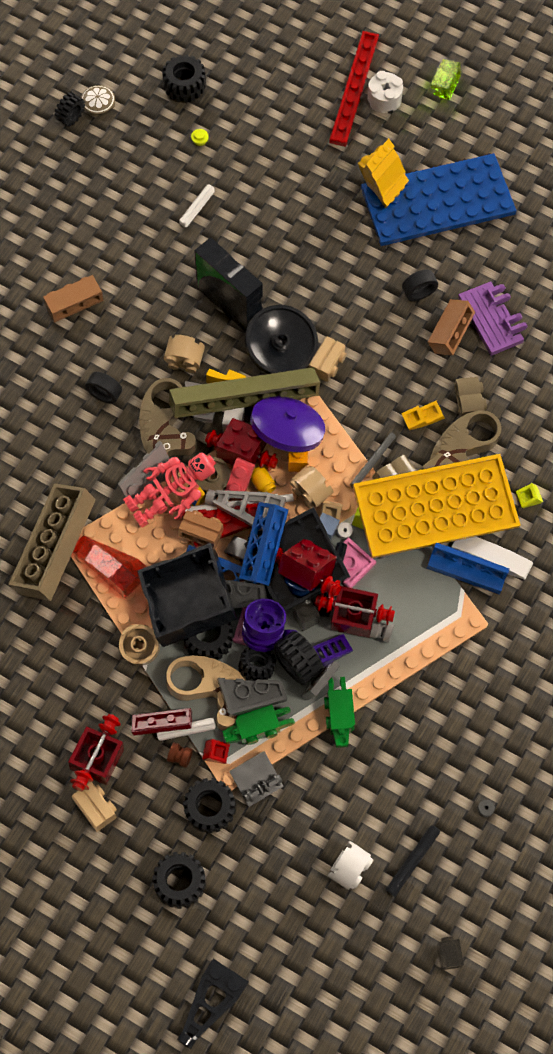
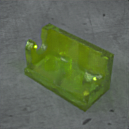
(446, 78)

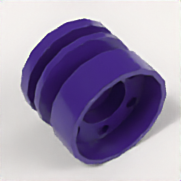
(263, 624)

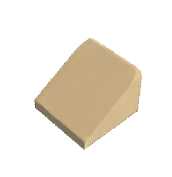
(332, 509)

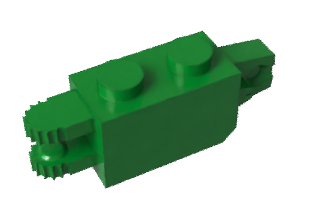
(341, 712)
(257, 725)

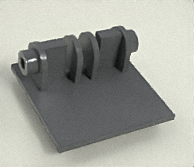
(256, 778)

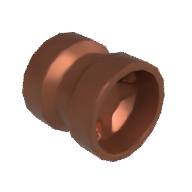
(179, 755)

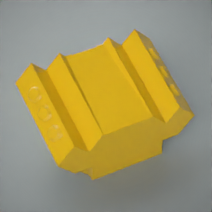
(384, 172)

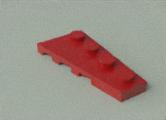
(230, 524)

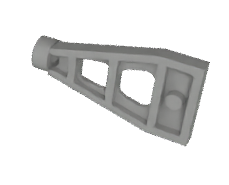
(241, 514)

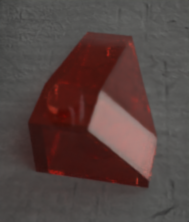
(110, 564)

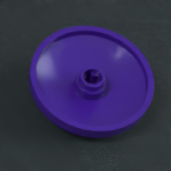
(287, 424)

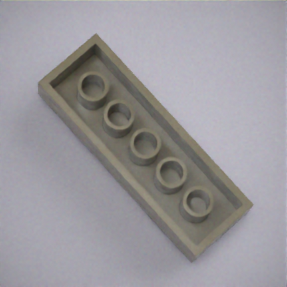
(52, 542)

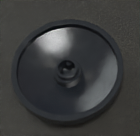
(281, 339)

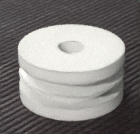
(344, 526)

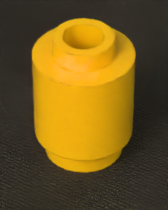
(262, 480)

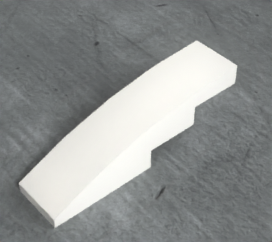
(491, 552)

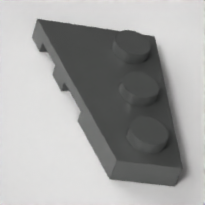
(246, 695)

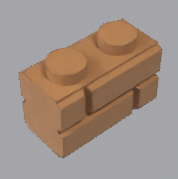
(200, 529)

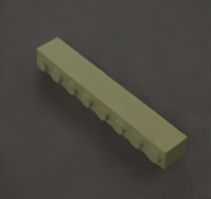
(242, 392)

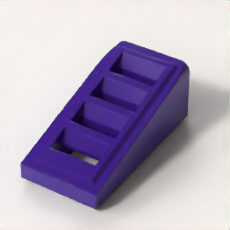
(328, 644)

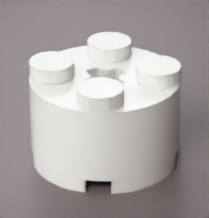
(385, 92)
(350, 865)

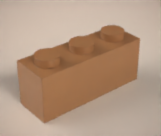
(73, 298)
(451, 327)

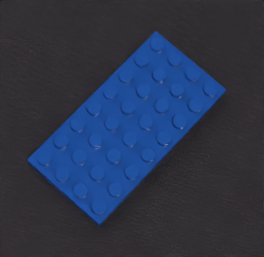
(442, 200)

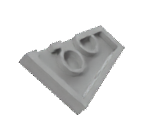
(136, 479)

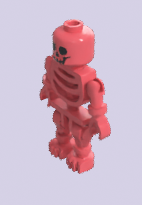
(199, 468)

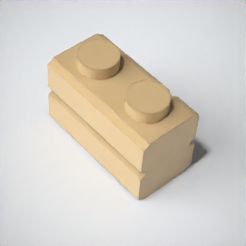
(327, 358)
(94, 806)

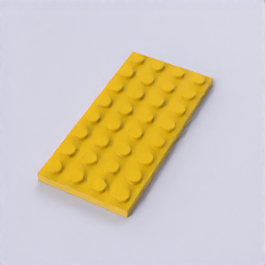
(436, 505)

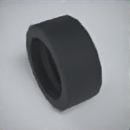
(420, 285)
(103, 387)

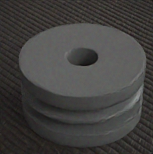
(490, 808)

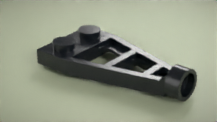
(226, 981)

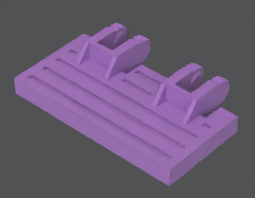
(492, 321)

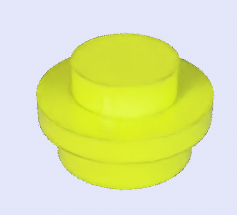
(199, 137)

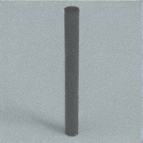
(375, 457)

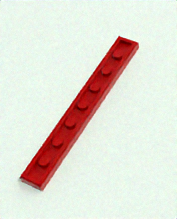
(354, 89)

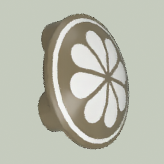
(98, 100)

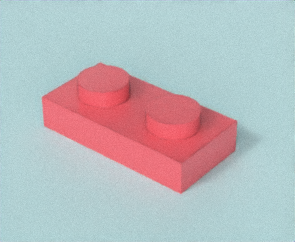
(240, 475)

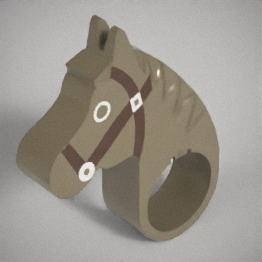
(158, 423)
(457, 444)

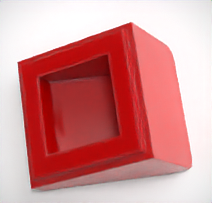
(215, 751)

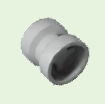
(382, 630)

